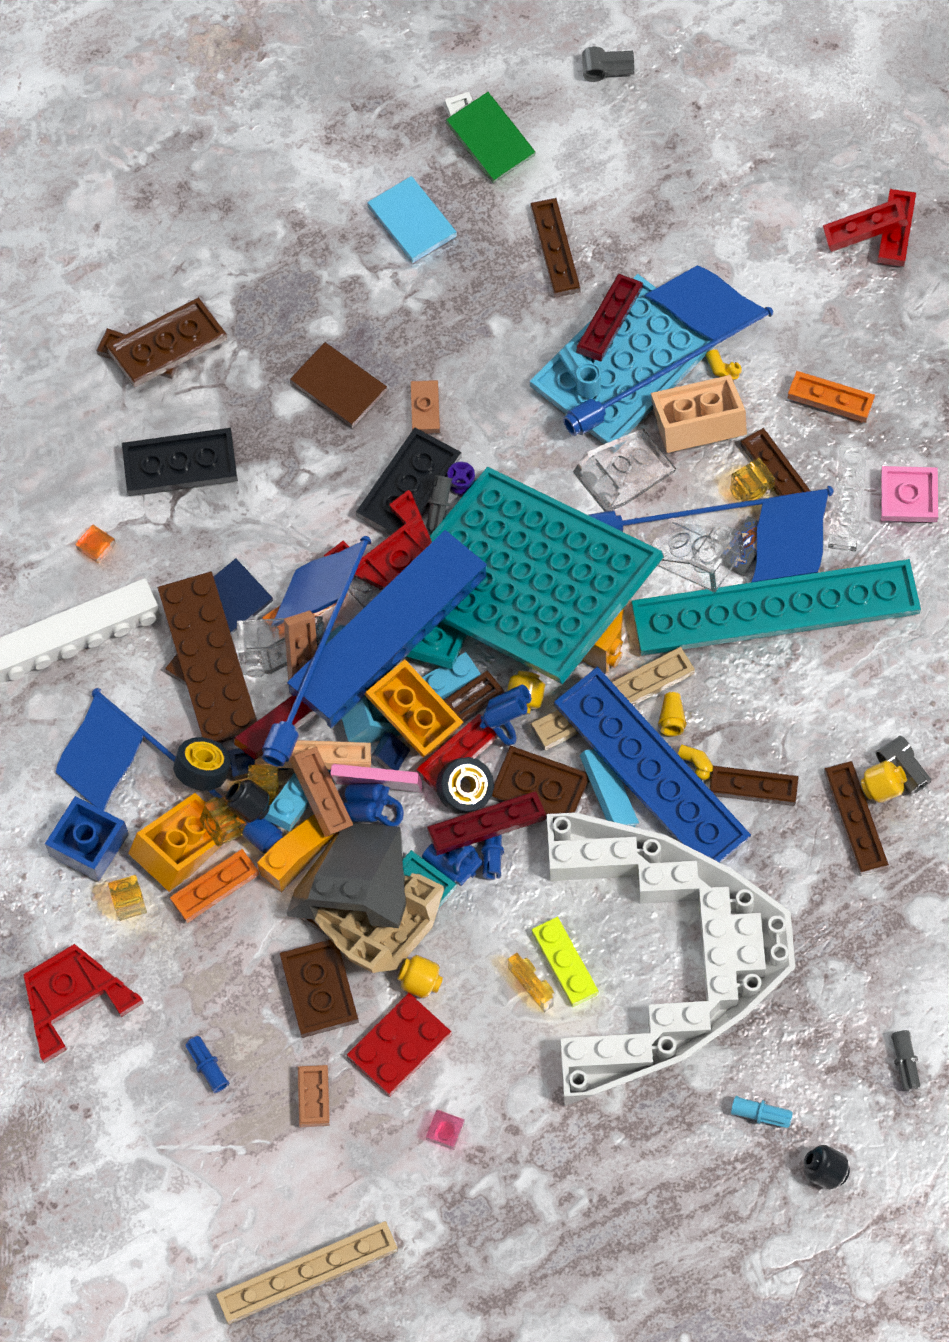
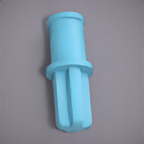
(761, 1112)

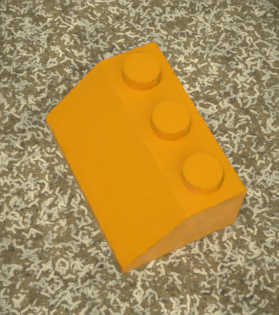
(414, 708)

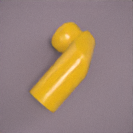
(722, 369)
(699, 759)

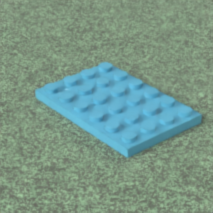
(643, 346)

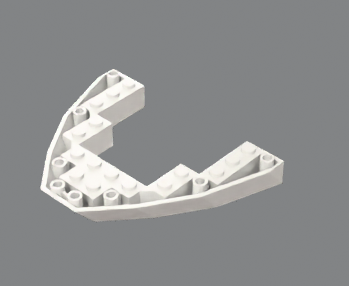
(742, 939)

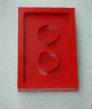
(399, 1044)

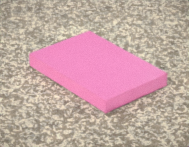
(364, 775)

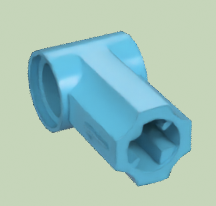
(580, 369)

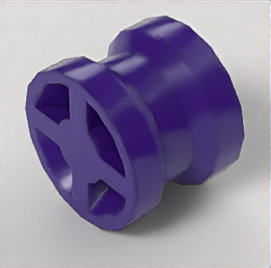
(463, 472)

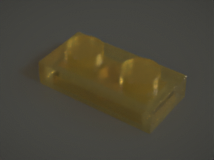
(539, 990)

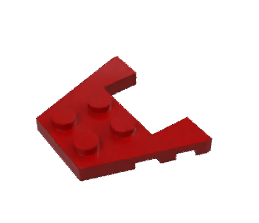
(396, 551)
(66, 985)

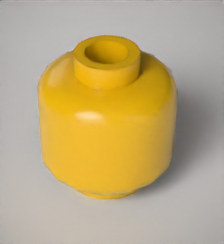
(534, 685)
(883, 781)
(419, 976)

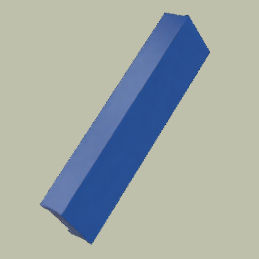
(389, 627)

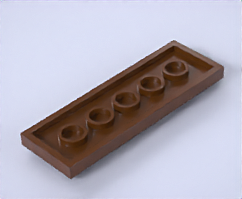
(207, 657)

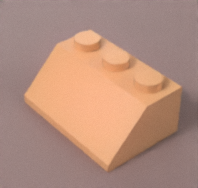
(699, 413)

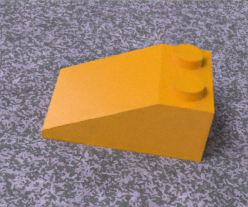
(607, 649)
(174, 844)

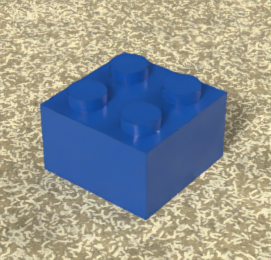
(86, 838)

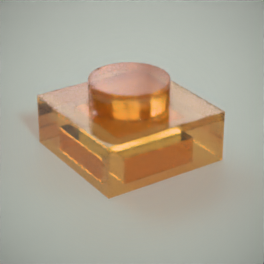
(95, 544)

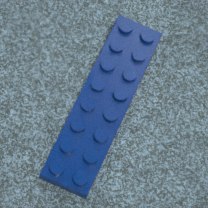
(650, 767)

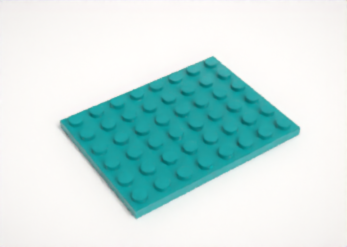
(549, 573)

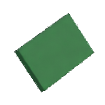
(490, 137)

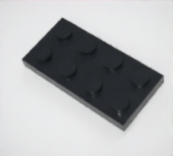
(179, 461)
(411, 470)

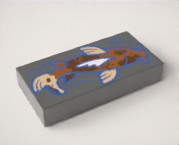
(749, 535)

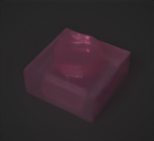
(445, 1129)

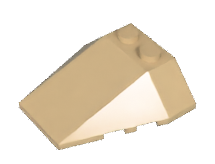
(384, 947)

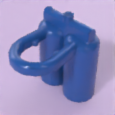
(505, 709)
(367, 802)
(456, 864)

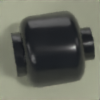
(248, 801)
(826, 1167)

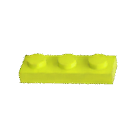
(565, 962)

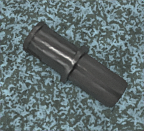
(438, 501)
(906, 1060)

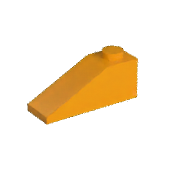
(293, 853)

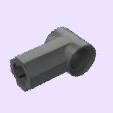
(599, 64)
(902, 754)

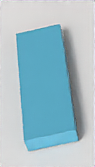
(608, 789)

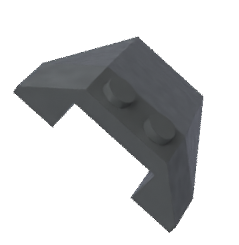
(356, 873)

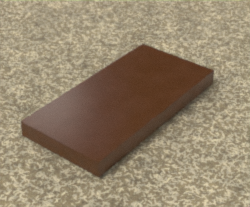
(166, 342)

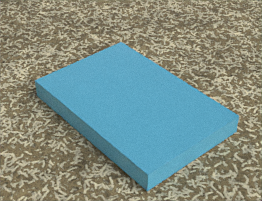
(412, 219)

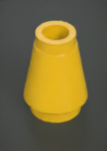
(672, 715)

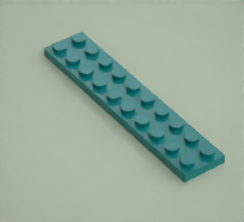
(775, 607)

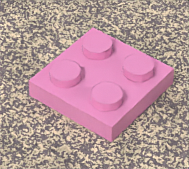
(909, 494)

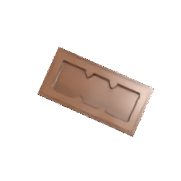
(425, 406)
(313, 1096)

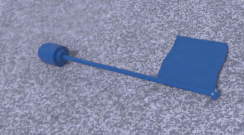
(702, 304)
(786, 531)
(312, 589)
(106, 749)

